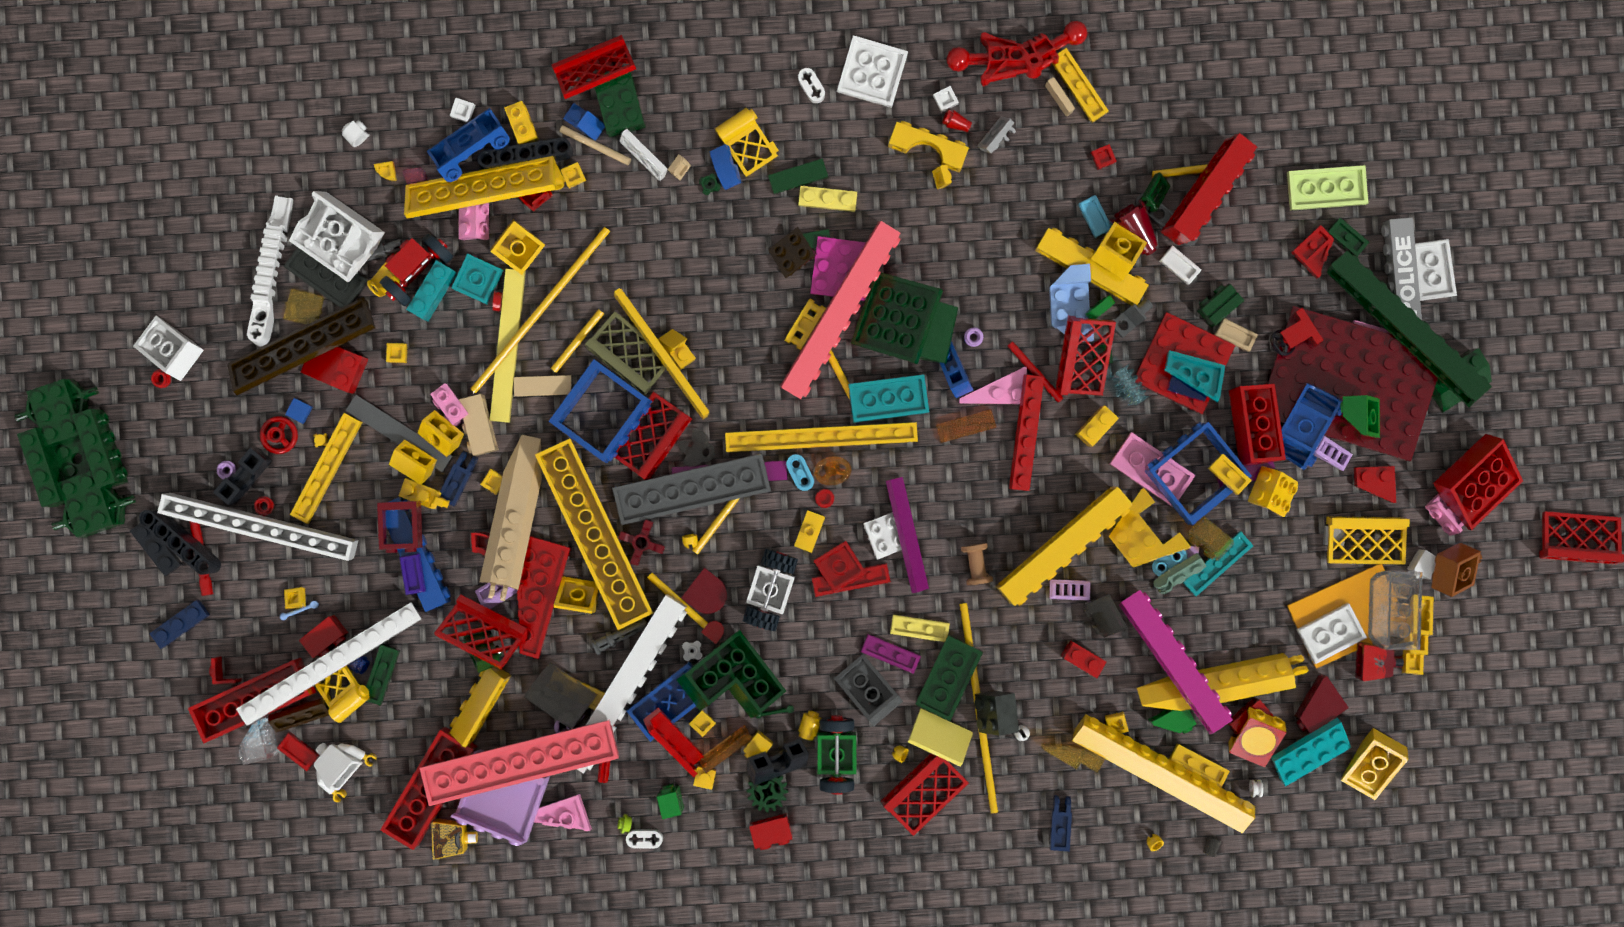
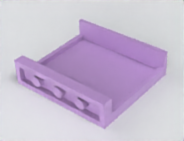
(504, 811)

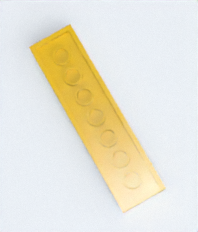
(480, 187)

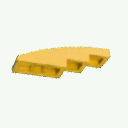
(1415, 658)

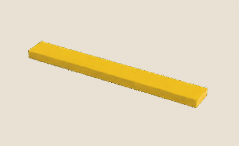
(661, 353)

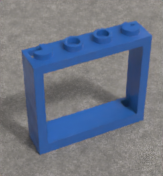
(575, 395)
(1218, 496)

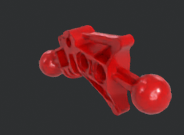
(1040, 56)

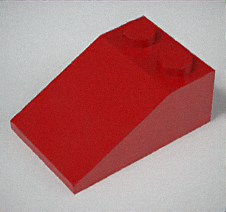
(337, 368)

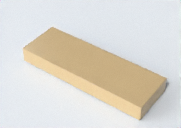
(542, 385)

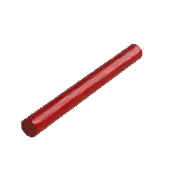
(1033, 369)

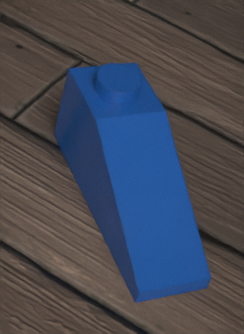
(956, 374)

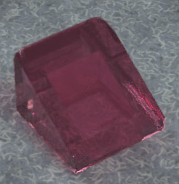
(414, 175)

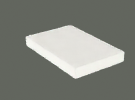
(1435, 270)
(1331, 633)

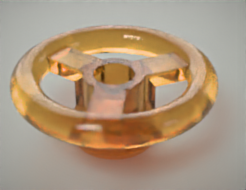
(832, 468)

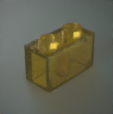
(1210, 539)

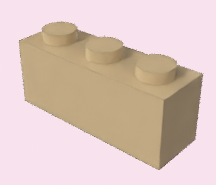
(478, 426)

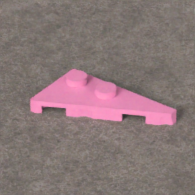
(1003, 391)
(566, 813)

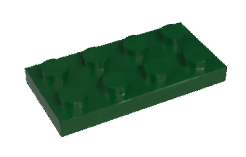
(949, 677)

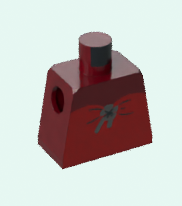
(1374, 662)

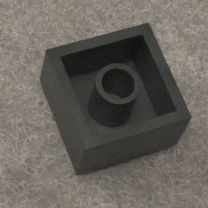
(996, 713)

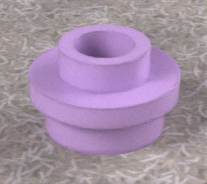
(977, 332)
(221, 469)

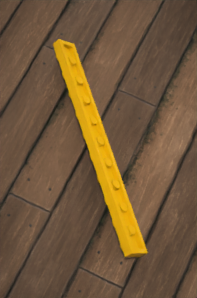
(821, 437)

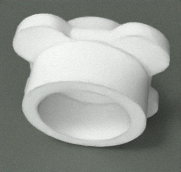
(696, 647)

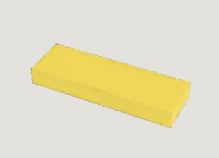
(919, 628)

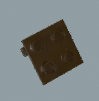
(792, 252)

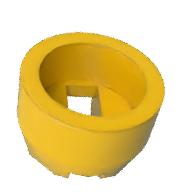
(690, 539)
(900, 753)
(1154, 842)

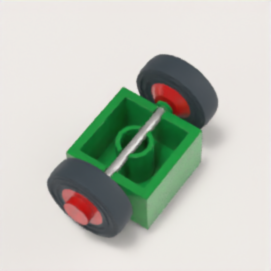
(837, 754)

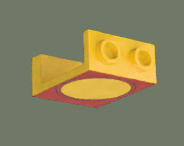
(1258, 737)

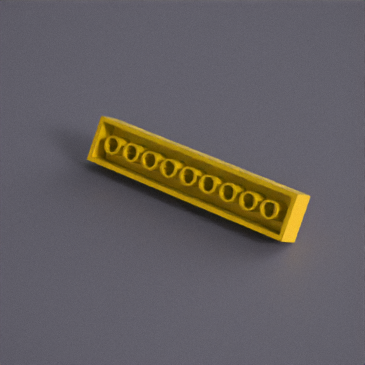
(594, 534)

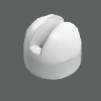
(1018, 735)

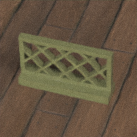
(614, 361)

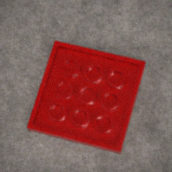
(1186, 339)

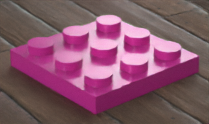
(832, 264)

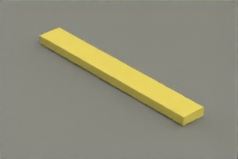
(509, 325)

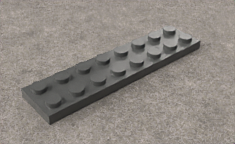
(691, 489)

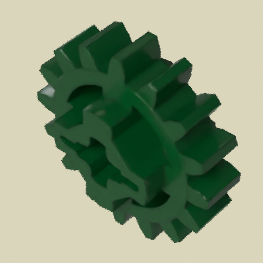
(776, 794)

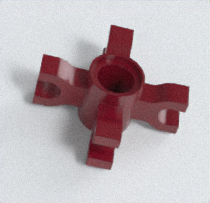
(633, 539)

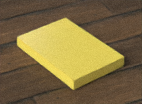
(940, 737)

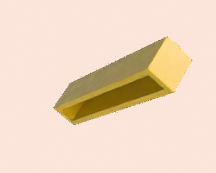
(1068, 252)

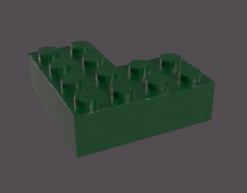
(735, 668)

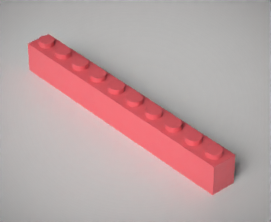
(840, 310)

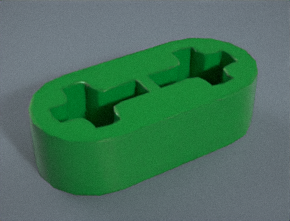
(1100, 307)

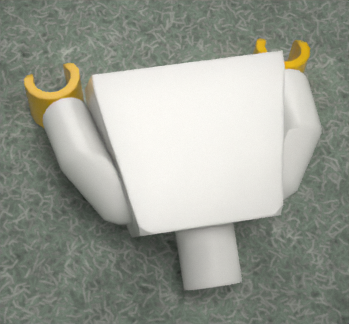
(337, 765)

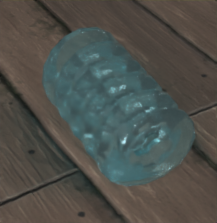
(1129, 385)

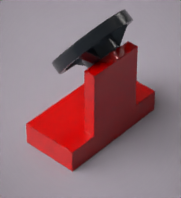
(1296, 334)

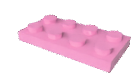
(1133, 461)

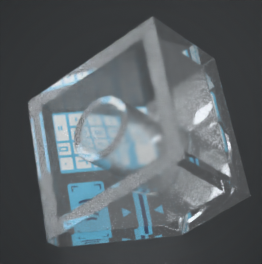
(258, 742)

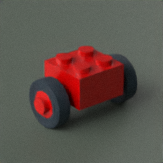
(410, 264)

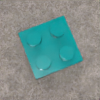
(477, 279)

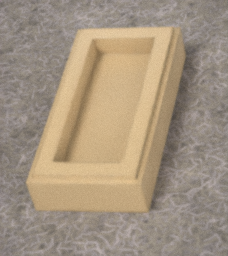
(1060, 96)
(1236, 335)

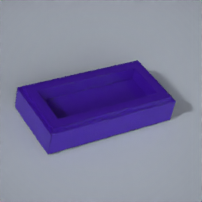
(412, 574)

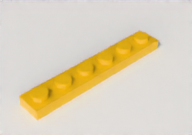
(326, 468)

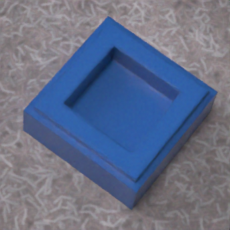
(298, 410)

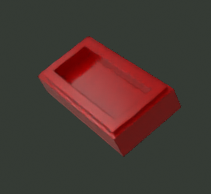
(298, 751)

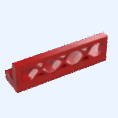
(673, 740)

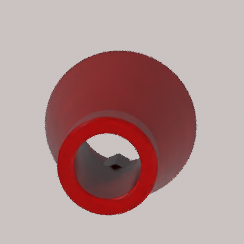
(956, 121)

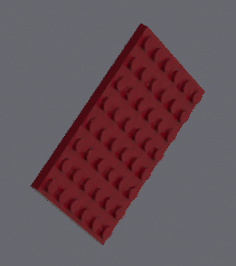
(1358, 363)

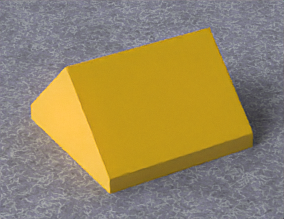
(577, 595)

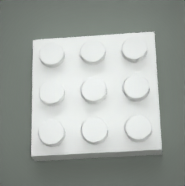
(872, 71)

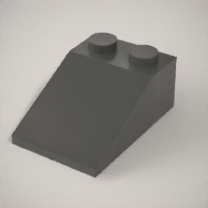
(868, 690)

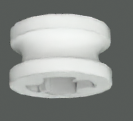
(1256, 788)

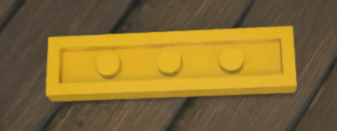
(1080, 86)

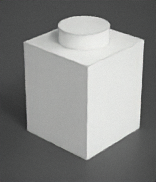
(1423, 562)

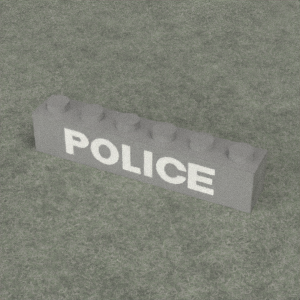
(1402, 261)

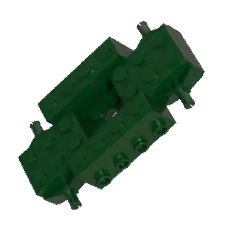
(50, 450)

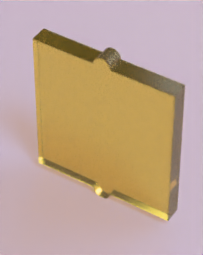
(303, 307)

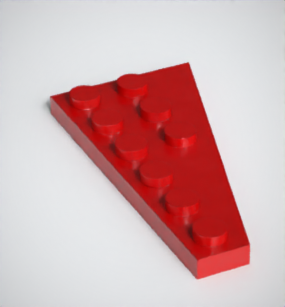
(538, 590)

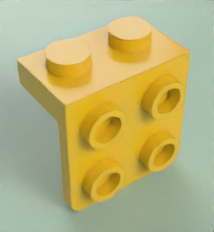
(1273, 491)

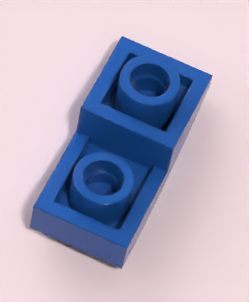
(724, 167)

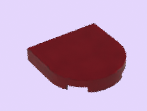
(706, 593)

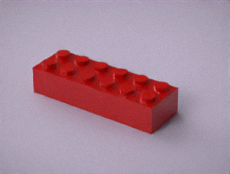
(1209, 189)
(219, 713)
(411, 813)

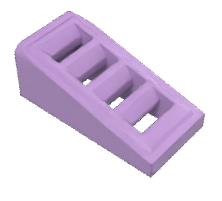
(1332, 447)
(1086, 589)

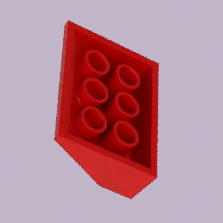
(1479, 480)

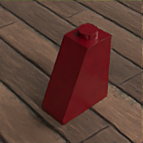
(1319, 705)

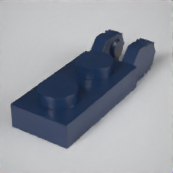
(457, 479)
(1060, 825)

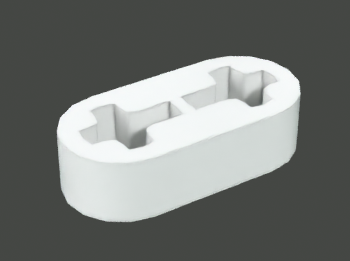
(814, 83)
(644, 833)

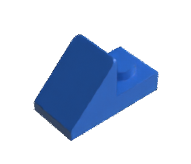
(584, 122)

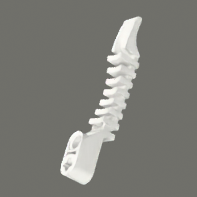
(263, 292)

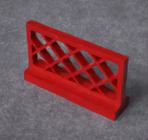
(587, 61)
(1069, 352)
(666, 441)
(1581, 554)
(492, 621)
(911, 783)

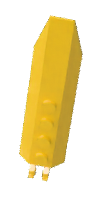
(1230, 681)

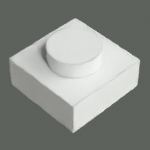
(945, 99)
(462, 110)

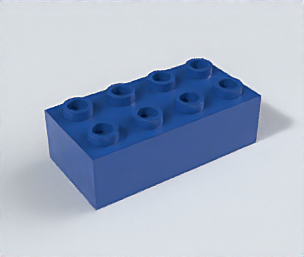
(668, 697)

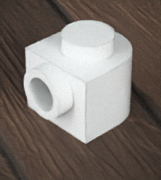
(355, 133)

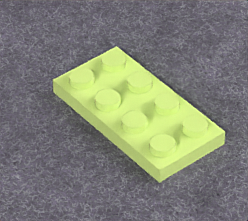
(1327, 187)

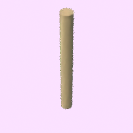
(595, 145)

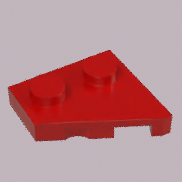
(1314, 250)
(1377, 481)

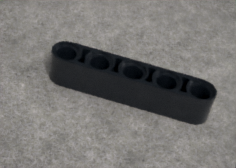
(534, 148)
(188, 543)

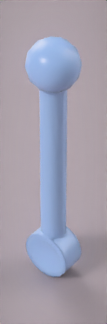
(314, 604)

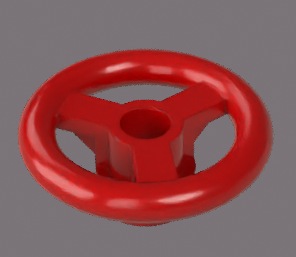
(271, 435)

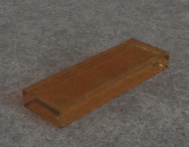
(966, 426)
(725, 748)

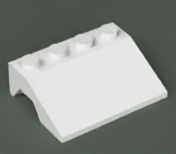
(336, 236)

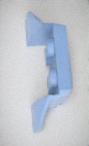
(1071, 297)

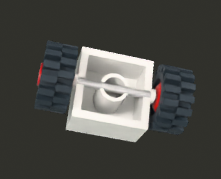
(770, 590)

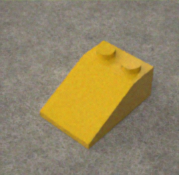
(1375, 764)

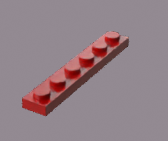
(1026, 432)

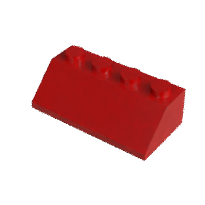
(1257, 424)

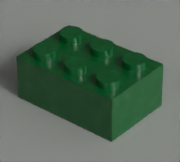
(620, 105)

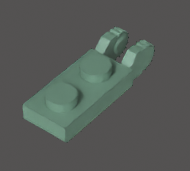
(1179, 573)

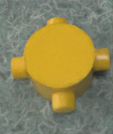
(320, 440)

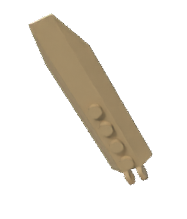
(513, 518)

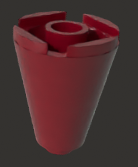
(1138, 222)

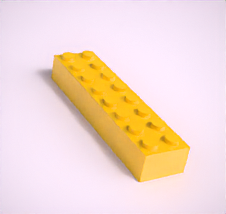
(1064, 545)

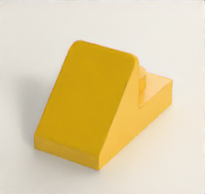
(676, 348)

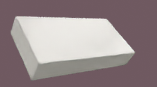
(1180, 265)

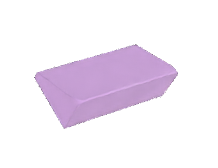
(483, 592)

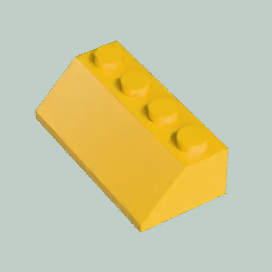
(479, 705)

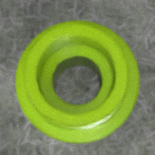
(624, 823)

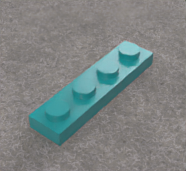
(1200, 581)

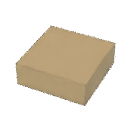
(679, 167)

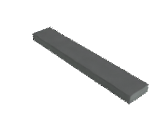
(394, 429)

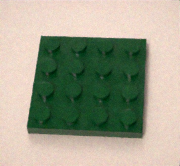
(897, 317)

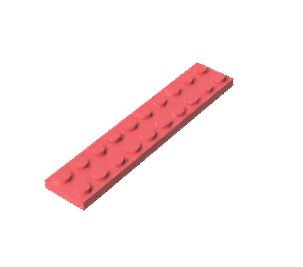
(519, 762)

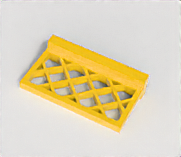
(1373, 524)

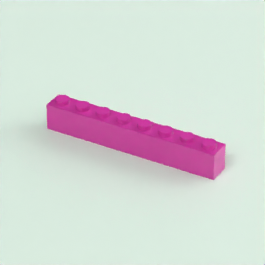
(1175, 662)

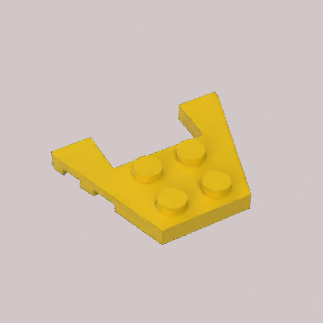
(1136, 538)

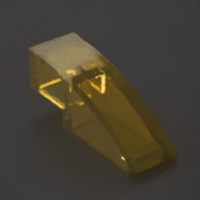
(1074, 755)

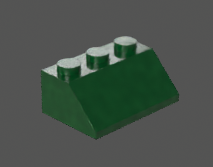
(940, 334)
(1444, 396)

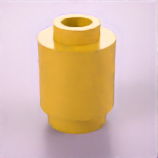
(809, 725)

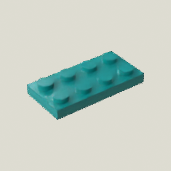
(888, 398)
(1311, 752)

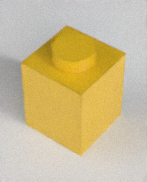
(759, 744)

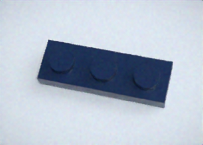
(179, 624)

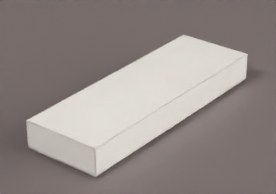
(643, 155)

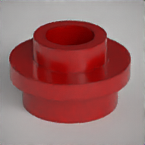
(156, 379)
(258, 506)

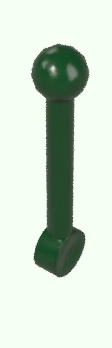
(790, 709)

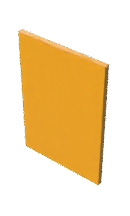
(1350, 590)

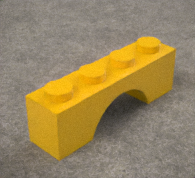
(906, 137)

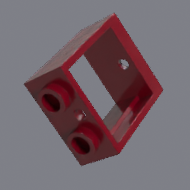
(416, 526)

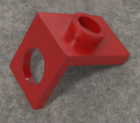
(217, 673)

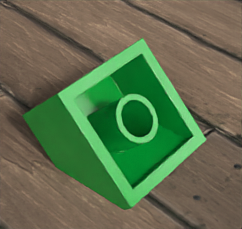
(1362, 413)

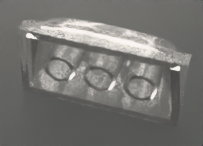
(1395, 610)

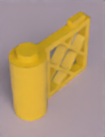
(739, 127)
(346, 701)

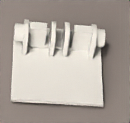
(883, 535)

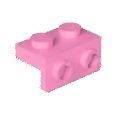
(474, 222)
(450, 405)
(1444, 516)

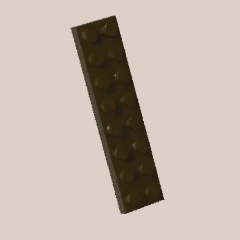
(300, 346)

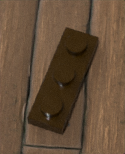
(298, 715)

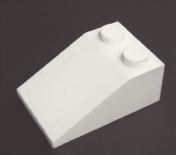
(168, 348)

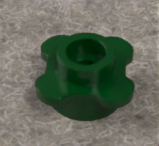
(709, 179)

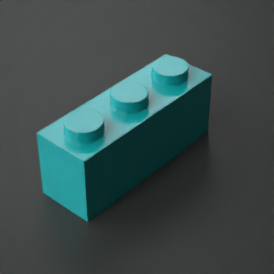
(432, 291)

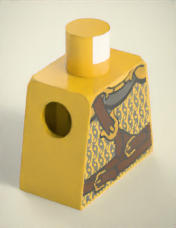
(450, 838)

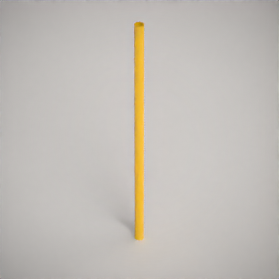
(539, 310)
(982, 736)

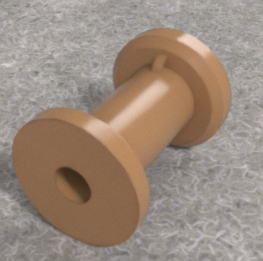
(977, 564)

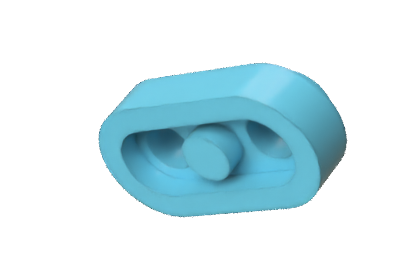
(800, 472)
(1168, 562)

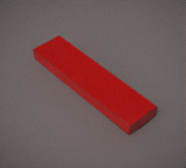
(874, 575)

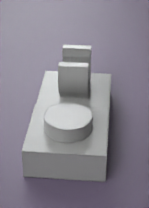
(996, 135)

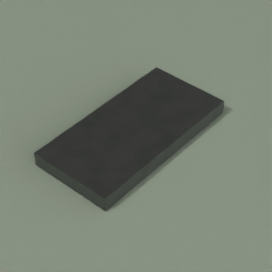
(324, 279)

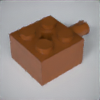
(1455, 569)

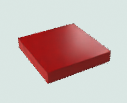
(839, 567)

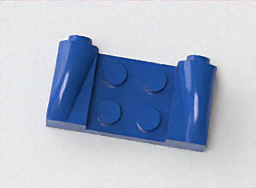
(466, 141)
(1309, 424)

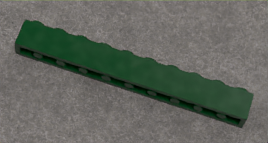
(1409, 329)

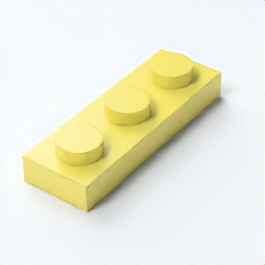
(827, 198)

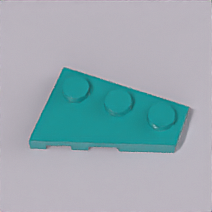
(1197, 373)

